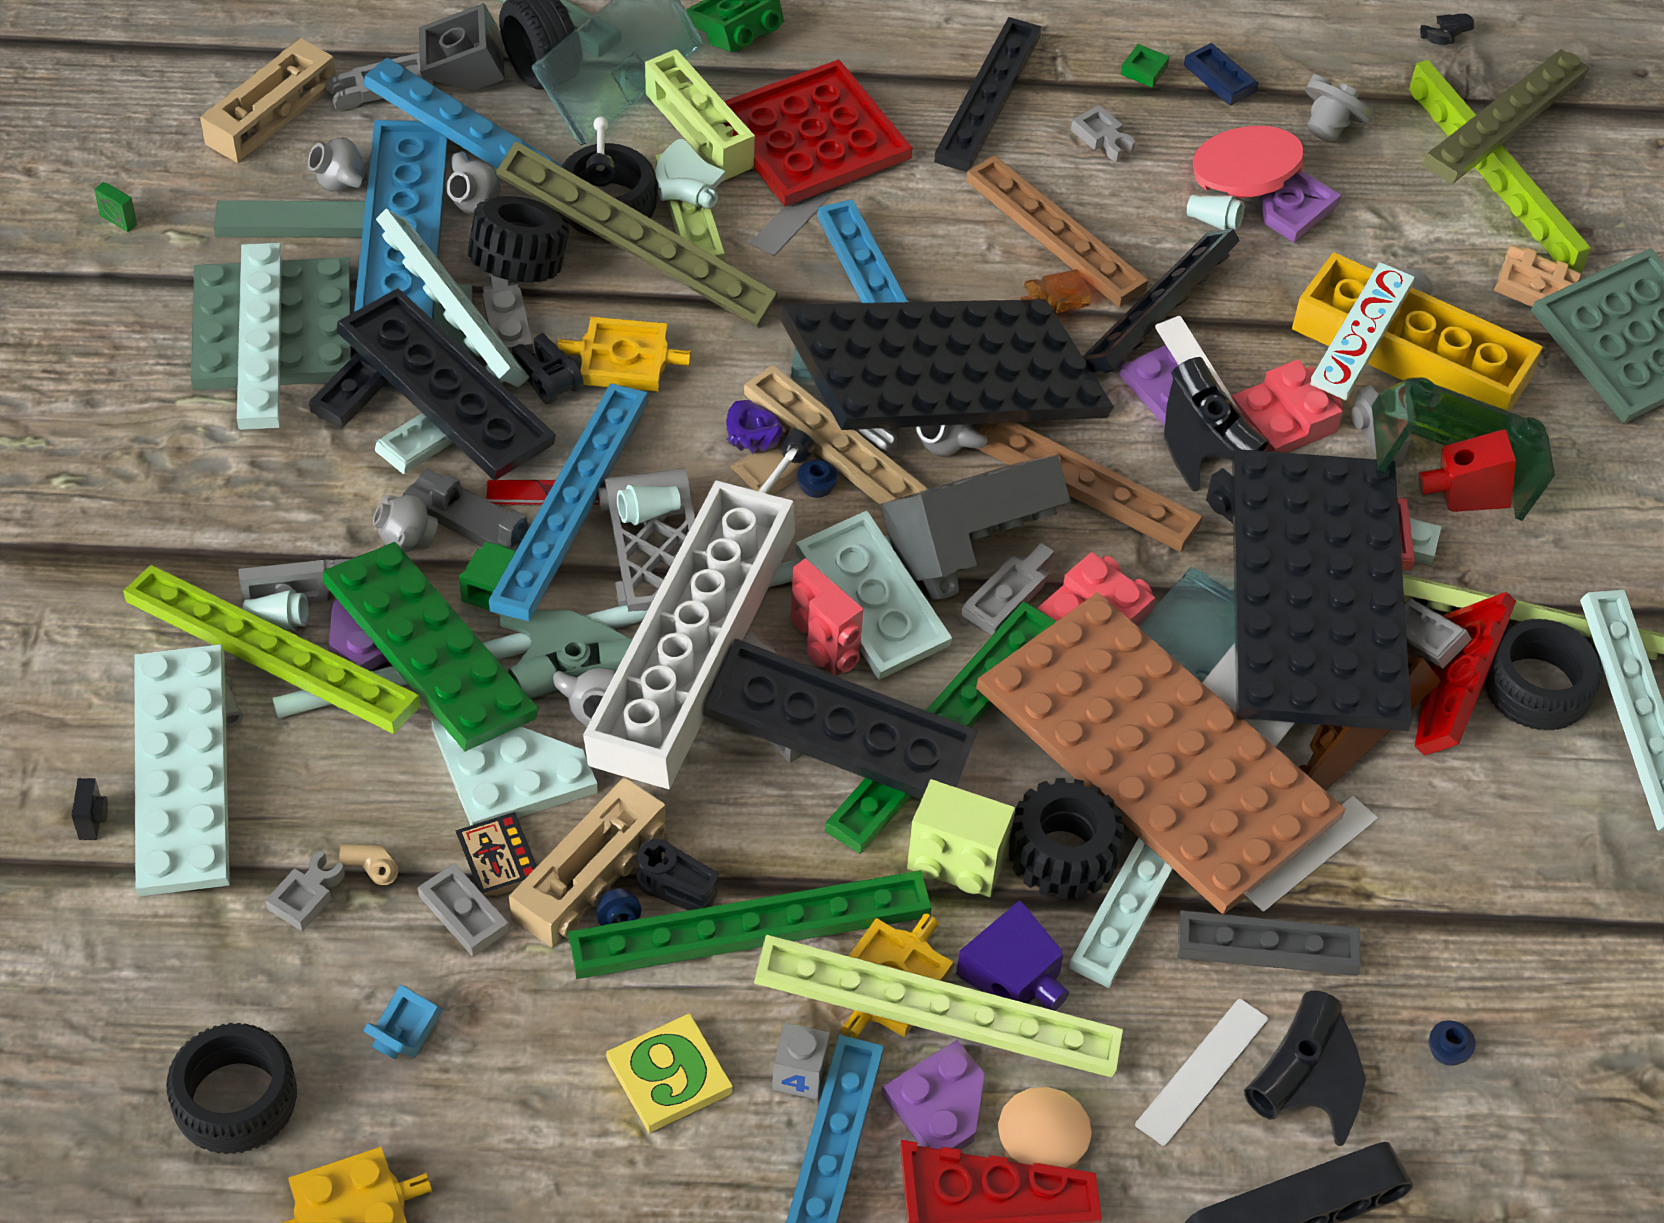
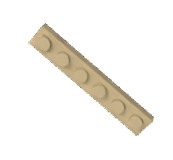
(843, 449)

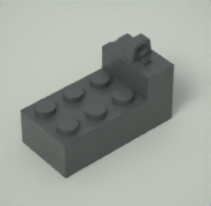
(936, 526)

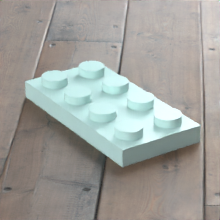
(897, 617)

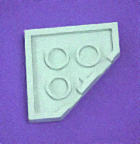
(515, 773)

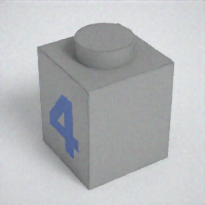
(800, 1061)

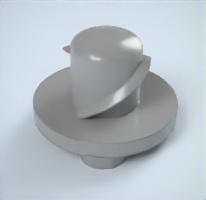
(1334, 108)

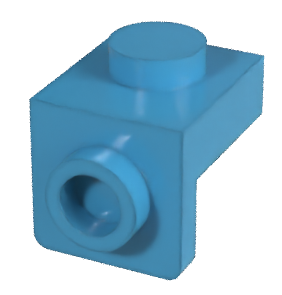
(404, 1024)

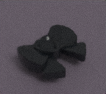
(1449, 28)

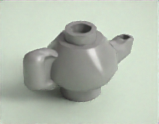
(337, 164)
(471, 183)
(950, 439)
(405, 522)
(584, 691)

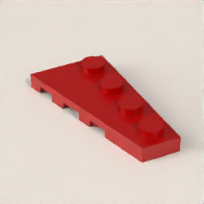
(1451, 702)
(978, 1189)

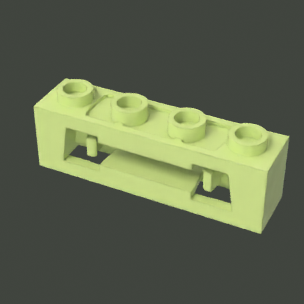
(699, 114)

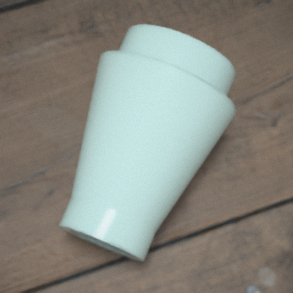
(1218, 211)
(644, 503)
(282, 609)

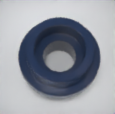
(817, 478)
(617, 907)
(1450, 1053)

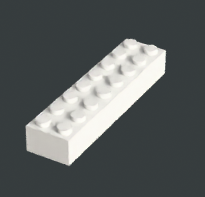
(687, 634)

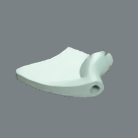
(686, 176)

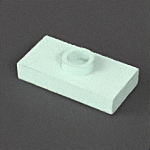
(412, 443)

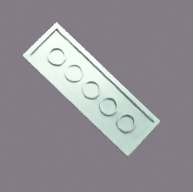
(180, 771)

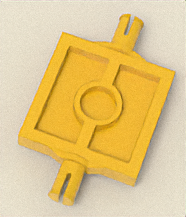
(624, 353)
(899, 951)
(354, 1191)

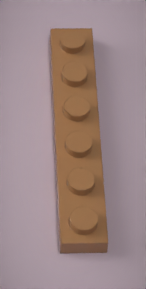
(1057, 231)
(1097, 485)

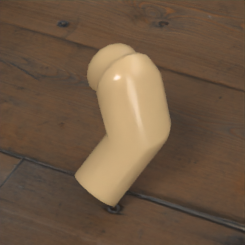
(373, 859)

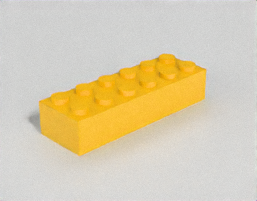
(1423, 338)

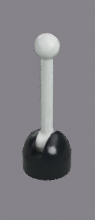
(600, 161)
(795, 448)

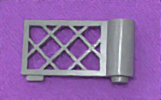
(608, 502)

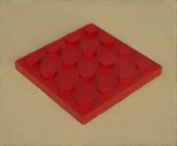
(817, 132)

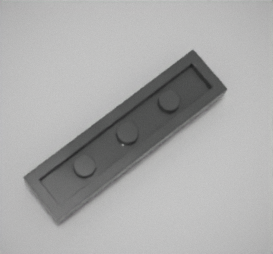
(1269, 943)

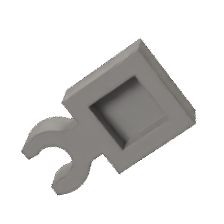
(1102, 129)
(303, 896)

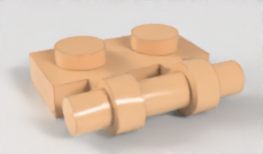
(1532, 277)

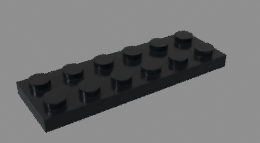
(446, 384)
(837, 721)

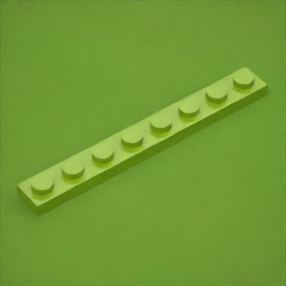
(1502, 172)
(273, 649)

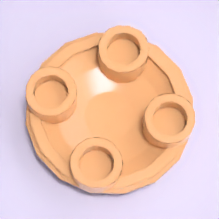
(1044, 1128)

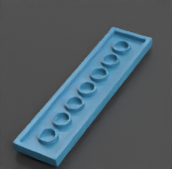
(409, 180)

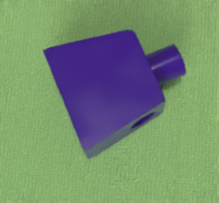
(1015, 960)

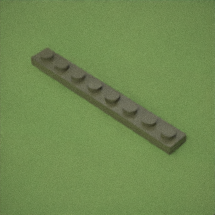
(1505, 116)
(636, 234)

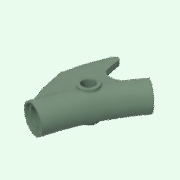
(564, 644)

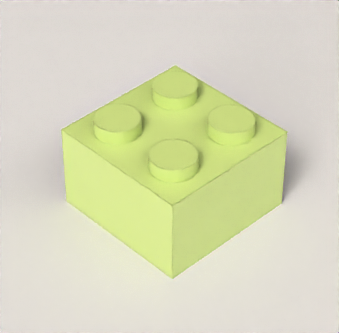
(960, 838)

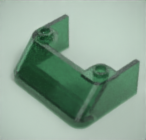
(1451, 417)

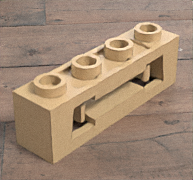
(267, 100)
(544, 905)

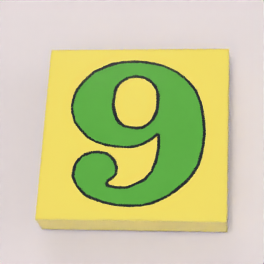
(669, 1073)

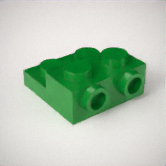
(736, 22)

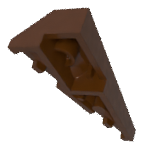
(1340, 747)

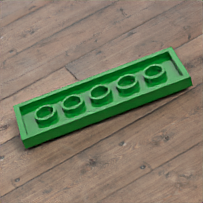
(430, 646)

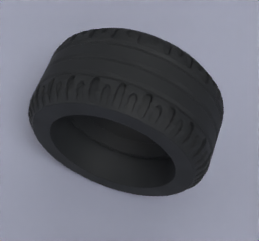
(531, 31)
(632, 171)
(1535, 705)
(223, 1047)

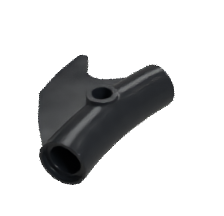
(1203, 421)
(1313, 1067)

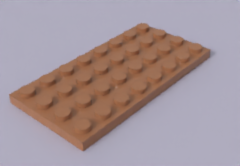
(1164, 749)

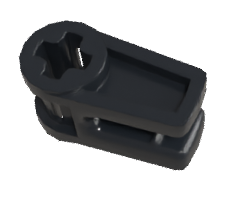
(553, 371)
(676, 877)

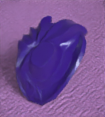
(752, 427)

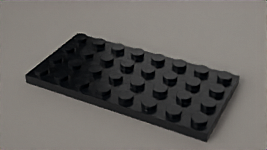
(943, 363)
(1318, 591)

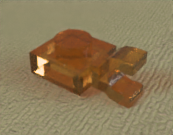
(1062, 290)

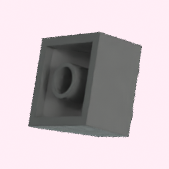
(463, 50)

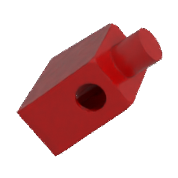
(1474, 474)

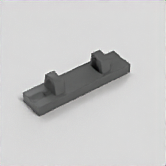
(470, 514)

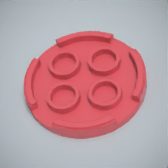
(1248, 161)

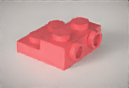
(1290, 408)
(1102, 576)
(828, 618)

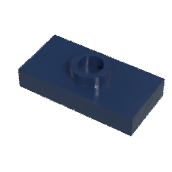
(1221, 74)

